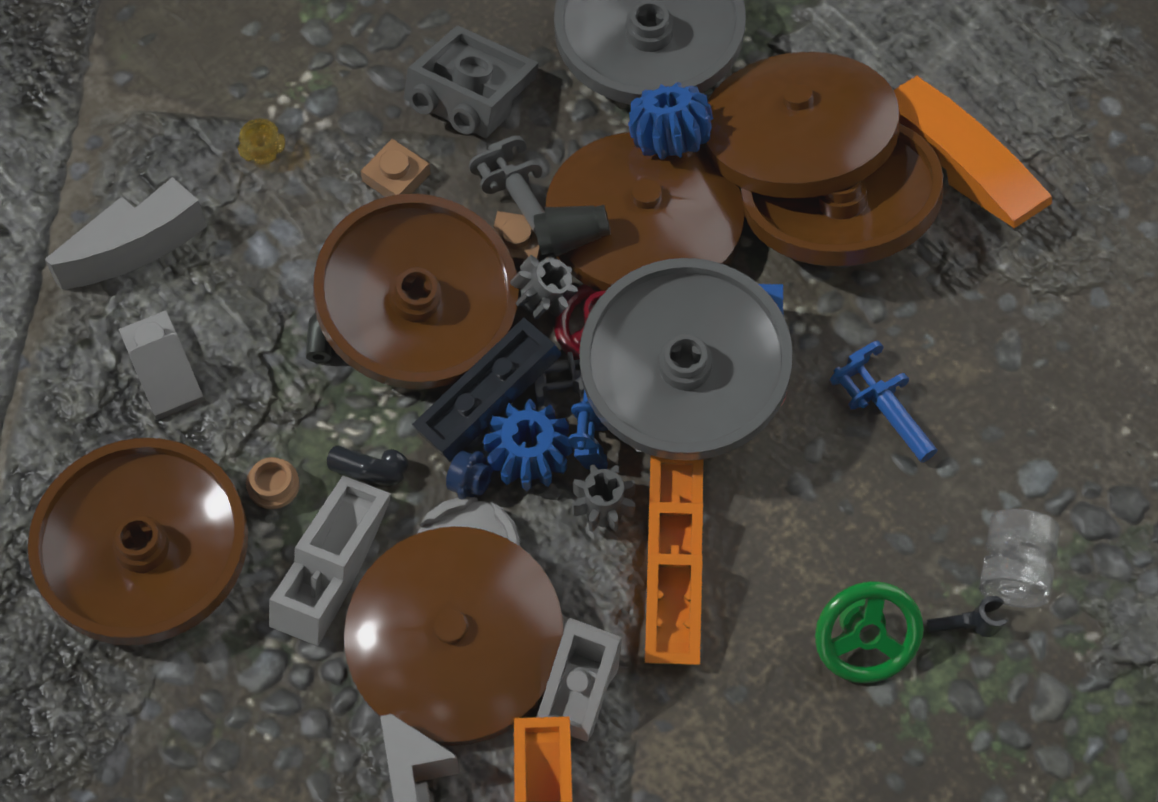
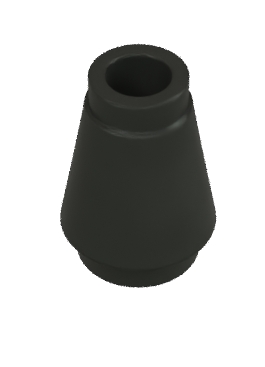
(570, 227)

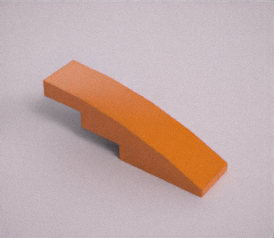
(972, 156)
(674, 562)

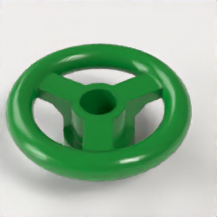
(862, 606)

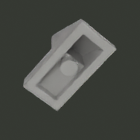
(161, 365)
(580, 676)
(413, 759)

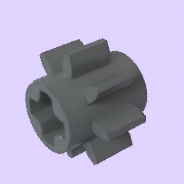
(544, 286)
(615, 491)

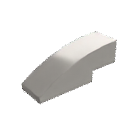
(127, 237)
(328, 560)

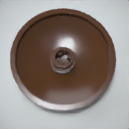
(802, 124)
(651, 206)
(858, 222)
(414, 290)
(138, 541)
(454, 634)

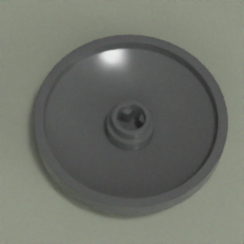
(645, 43)
(685, 359)

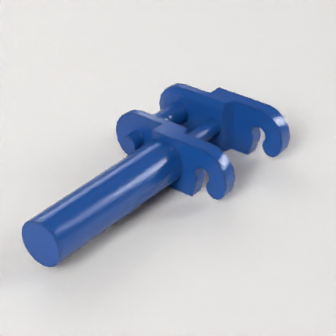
(883, 397)
(586, 447)

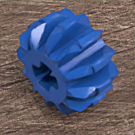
(670, 120)
(532, 462)

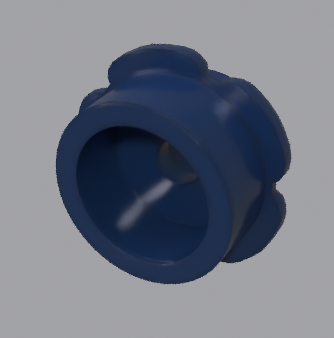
(468, 474)

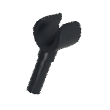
(976, 619)

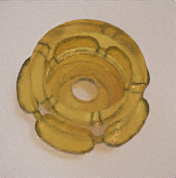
(258, 132)

